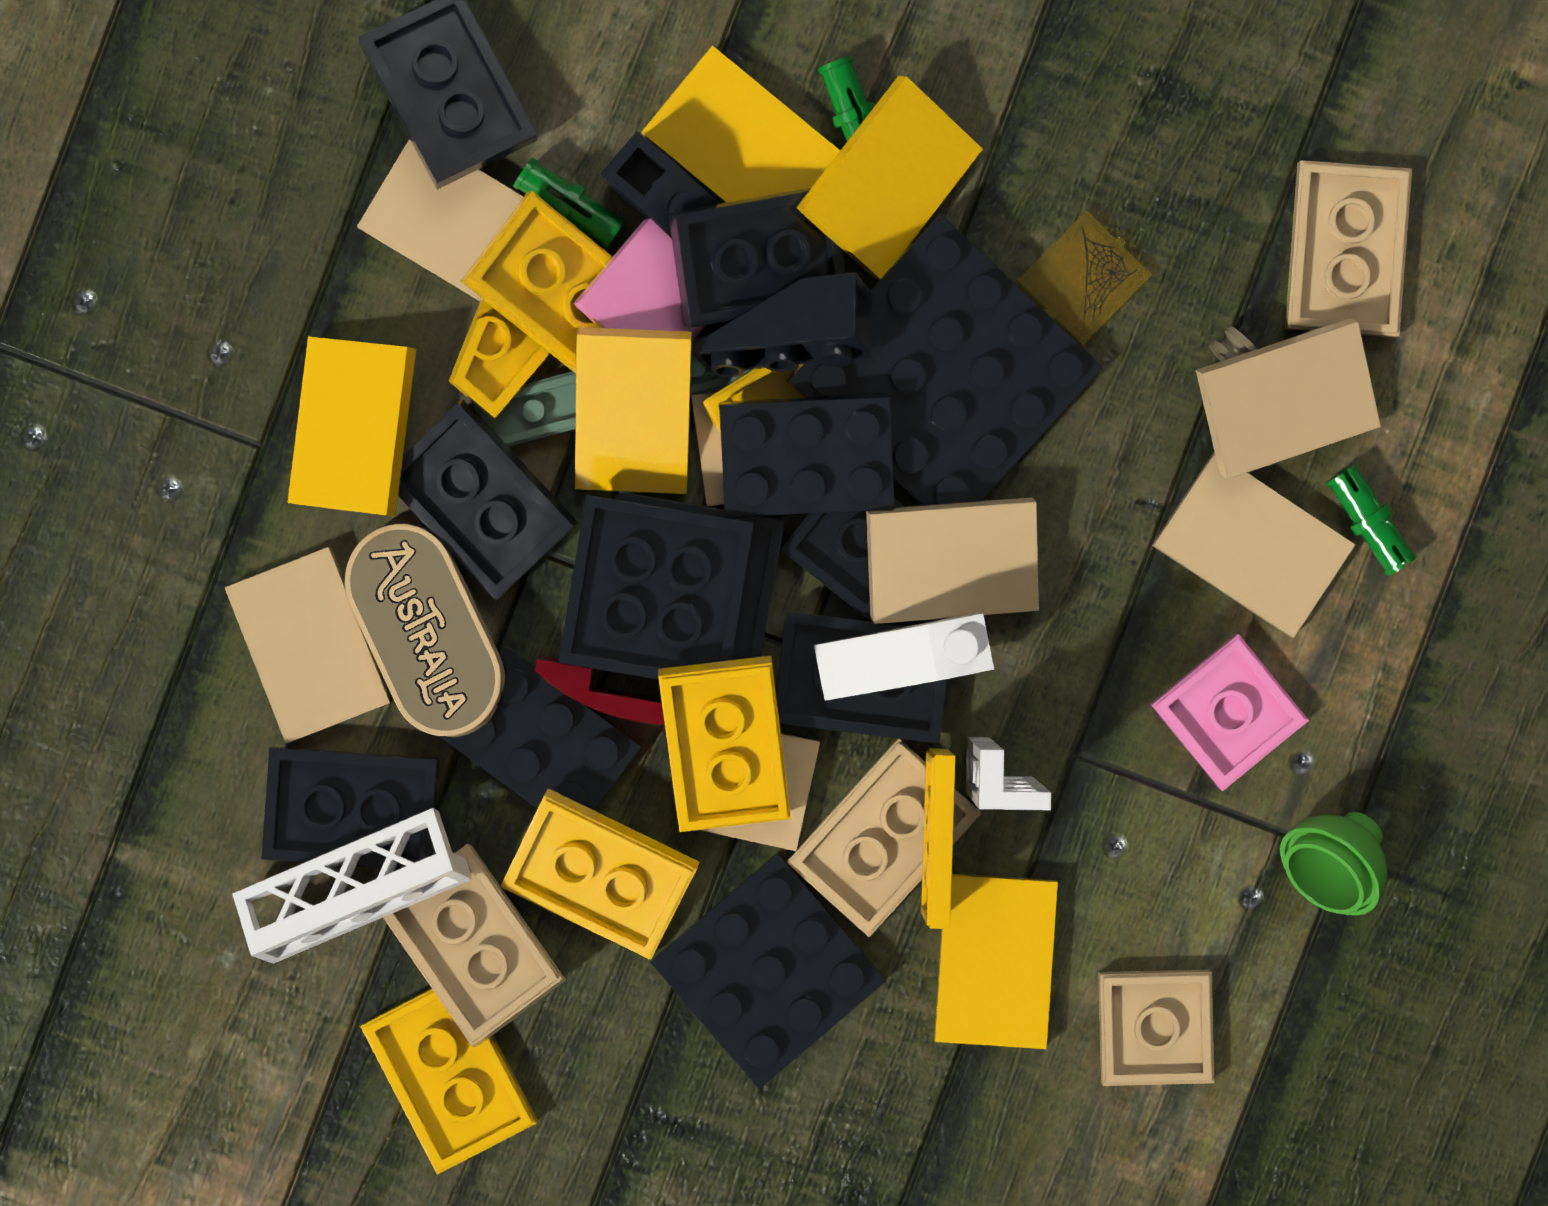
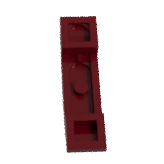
(578, 684)

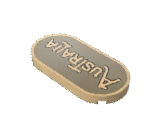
(424, 630)

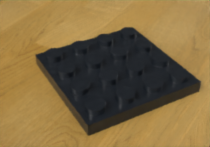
(965, 367)

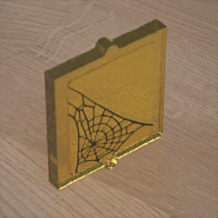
(1084, 277)

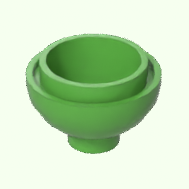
(1337, 862)

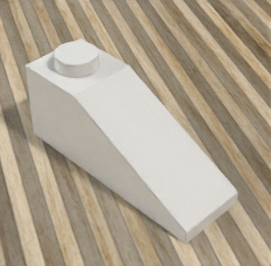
(904, 656)

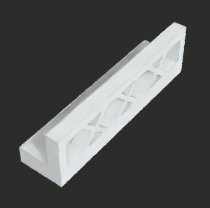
(992, 789)
(358, 906)

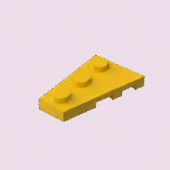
(494, 360)

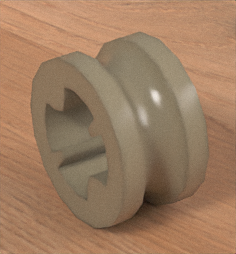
(1232, 346)

